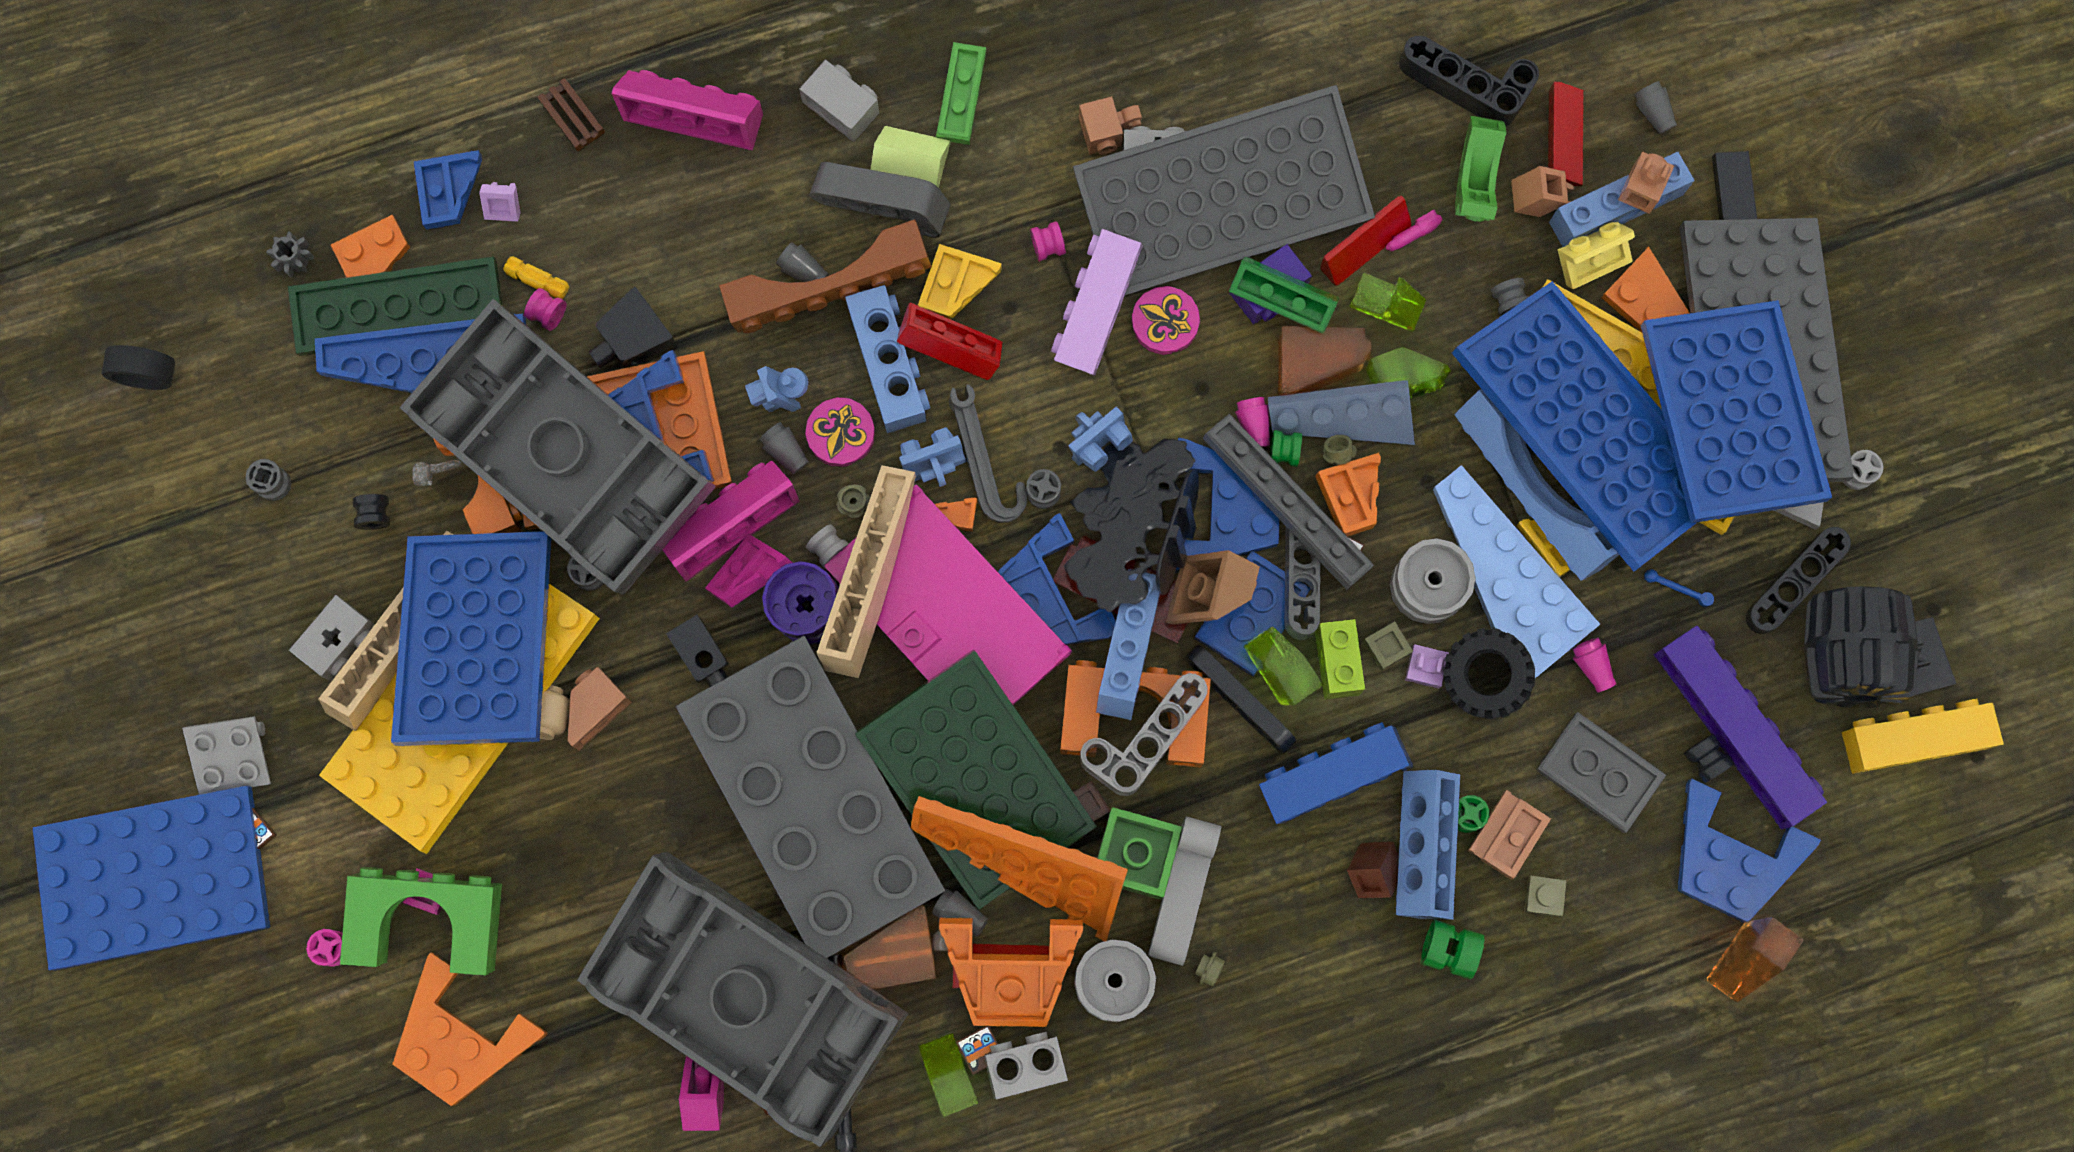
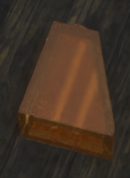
(1318, 359)
(895, 955)
(1754, 957)

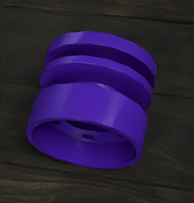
(789, 590)

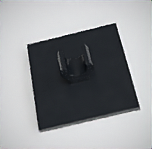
(1933, 665)

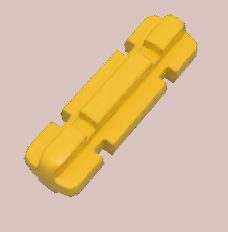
(536, 277)

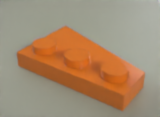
(1644, 292)

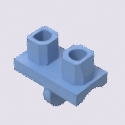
(778, 389)
(1094, 434)
(935, 459)

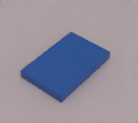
(1246, 622)

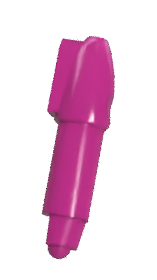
(1422, 227)

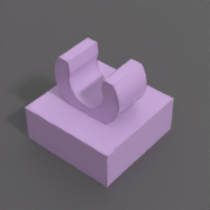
(500, 202)
(1426, 666)

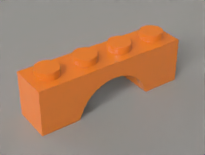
(488, 509)

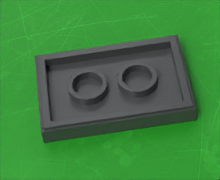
(1600, 772)

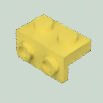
(1596, 254)

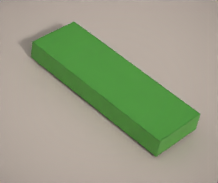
(961, 93)

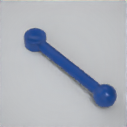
(1705, 599)

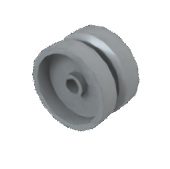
(1452, 576)
(1134, 971)

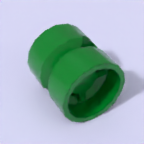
(1464, 954)

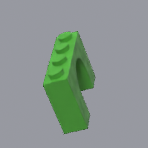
(469, 904)

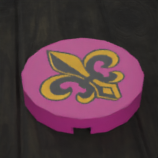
(1165, 320)
(840, 432)

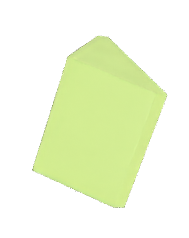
(910, 154)

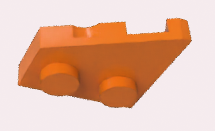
(372, 248)
(1352, 493)

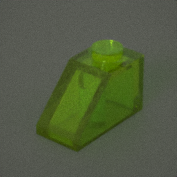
(1282, 667)
(948, 1075)

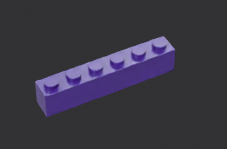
(1741, 728)

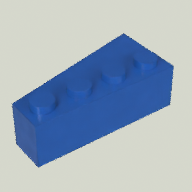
(1335, 773)

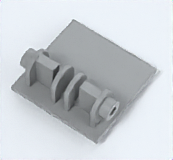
(227, 754)

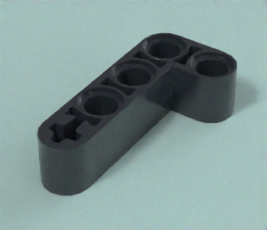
(1465, 75)

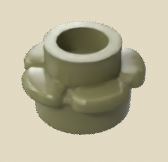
(1339, 450)
(846, 494)
(1210, 969)

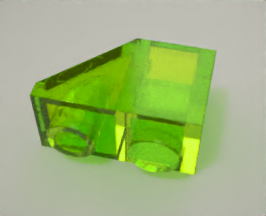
(1411, 366)

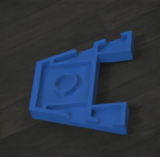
(637, 401)
(1237, 514)
(1035, 585)
(1727, 871)

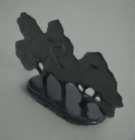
(1125, 515)

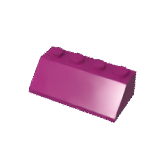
(688, 108)
(730, 518)

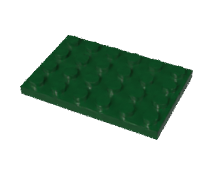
(973, 752)

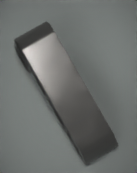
(882, 195)

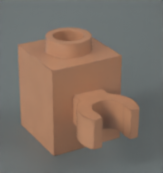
(1104, 125)
(1646, 182)
(1540, 191)

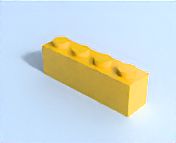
(1922, 737)

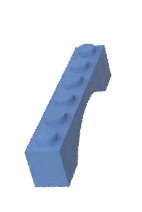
(1564, 525)

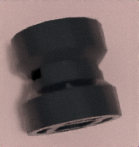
(1709, 759)

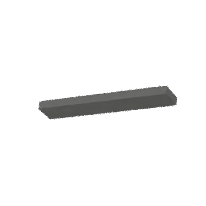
(1288, 501)

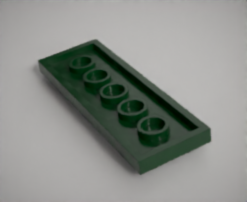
(392, 300)

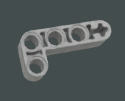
(1151, 731)
(1184, 891)

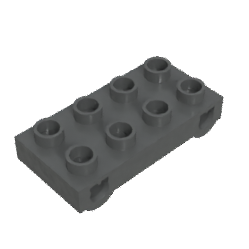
(557, 447)
(810, 799)
(742, 998)

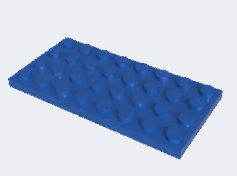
(1583, 420)

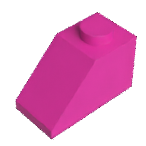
(700, 1098)

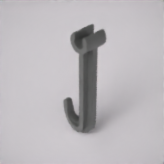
(979, 461)

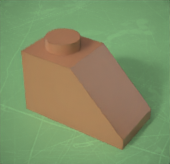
(593, 706)

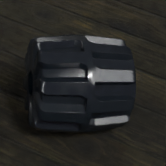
(1861, 647)

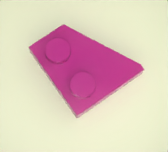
(746, 571)

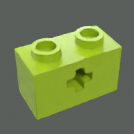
(1339, 659)

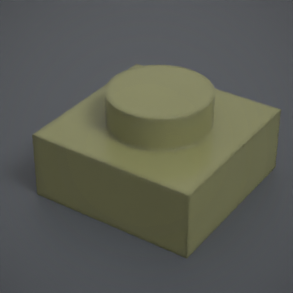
(1388, 646)
(1545, 896)

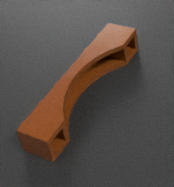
(894, 255)

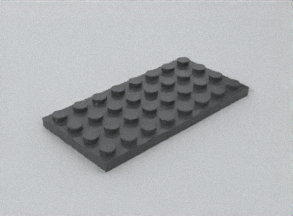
(1230, 188)
(1782, 261)

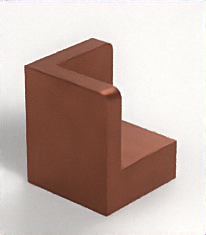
(1374, 870)

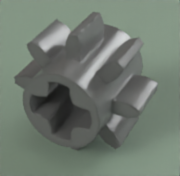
(286, 245)

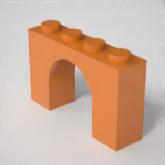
(1082, 721)

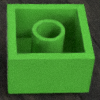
(1143, 848)

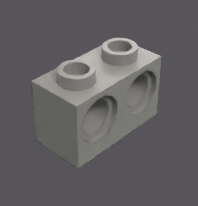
(1026, 1076)

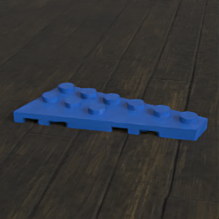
(389, 357)

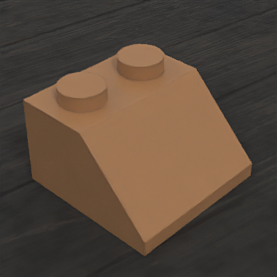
(1211, 587)

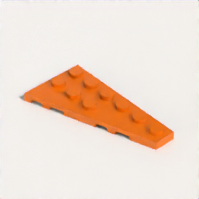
(1029, 864)

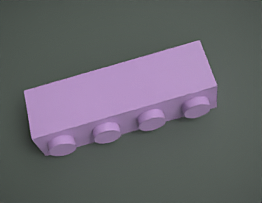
(1097, 302)

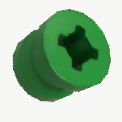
(1286, 447)
(1475, 810)

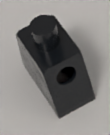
(631, 333)
(691, 641)

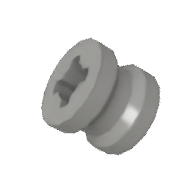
(1868, 465)
(826, 544)

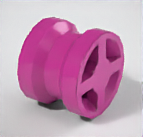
(1047, 241)
(545, 309)
(321, 946)

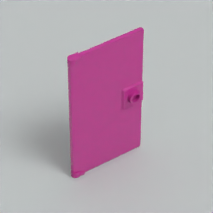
(953, 601)

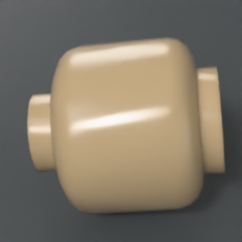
(554, 713)

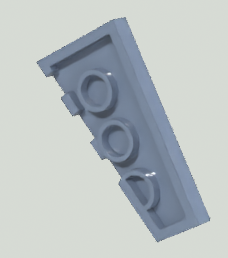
(1361, 412)

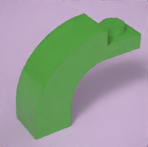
(1479, 169)

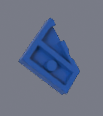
(445, 187)

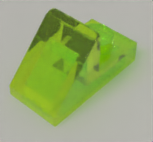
(1389, 302)

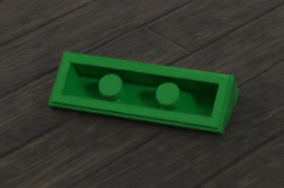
(1284, 294)

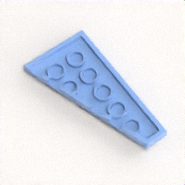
(1511, 577)

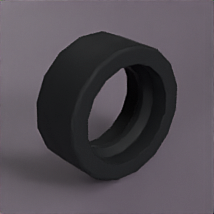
(138, 367)

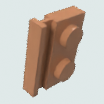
(1509, 835)

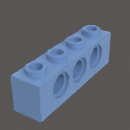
(1603, 207)
(896, 411)
(1128, 653)
(1428, 844)

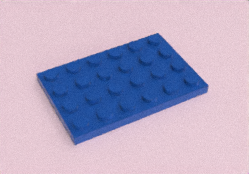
(1735, 411)
(472, 639)
(150, 878)

